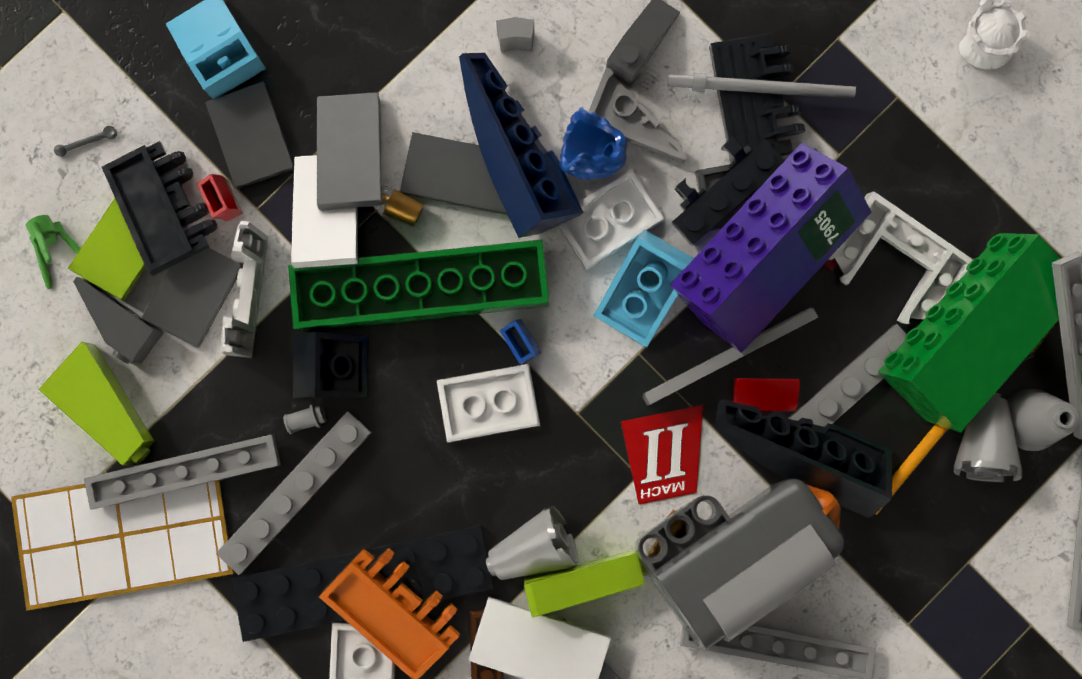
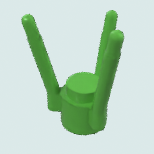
(43, 234)

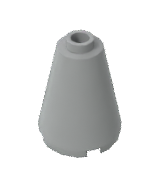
(1041, 419)
(990, 445)
(534, 548)

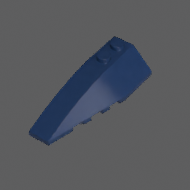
(520, 167)

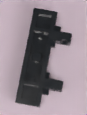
(707, 208)

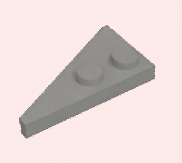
(632, 118)

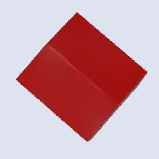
(219, 197)

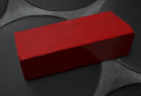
(767, 393)

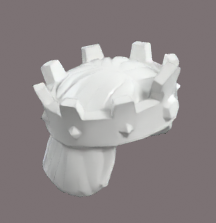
(994, 35)

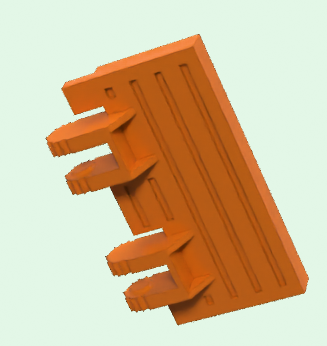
(389, 617)

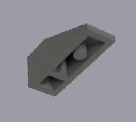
(641, 41)
(118, 325)

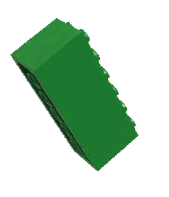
(977, 331)

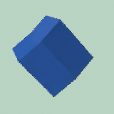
(527, 338)

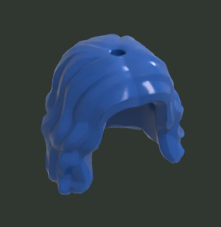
(592, 147)

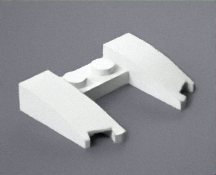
(249, 250)
(941, 259)

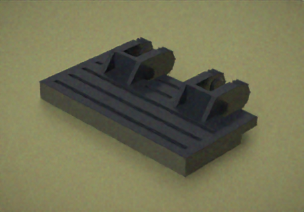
(753, 115)
(152, 206)

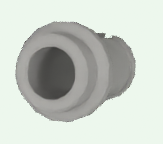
(305, 418)

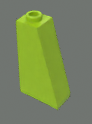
(98, 404)
(583, 582)

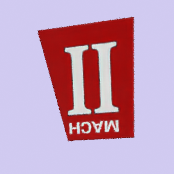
(664, 453)

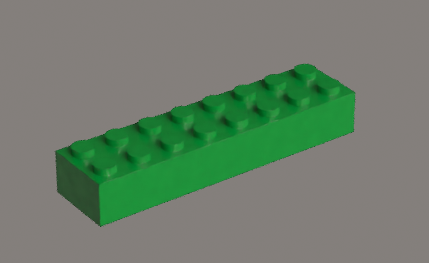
(419, 286)

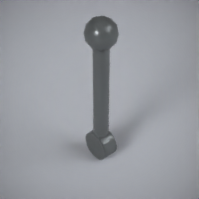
(109, 132)

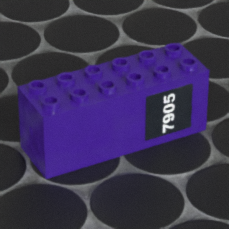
(772, 246)

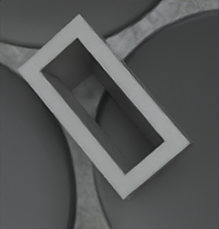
(515, 34)

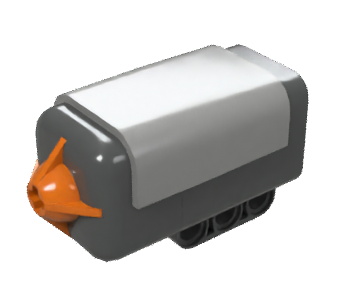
(746, 563)

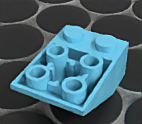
(215, 47)

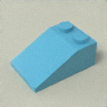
(642, 288)

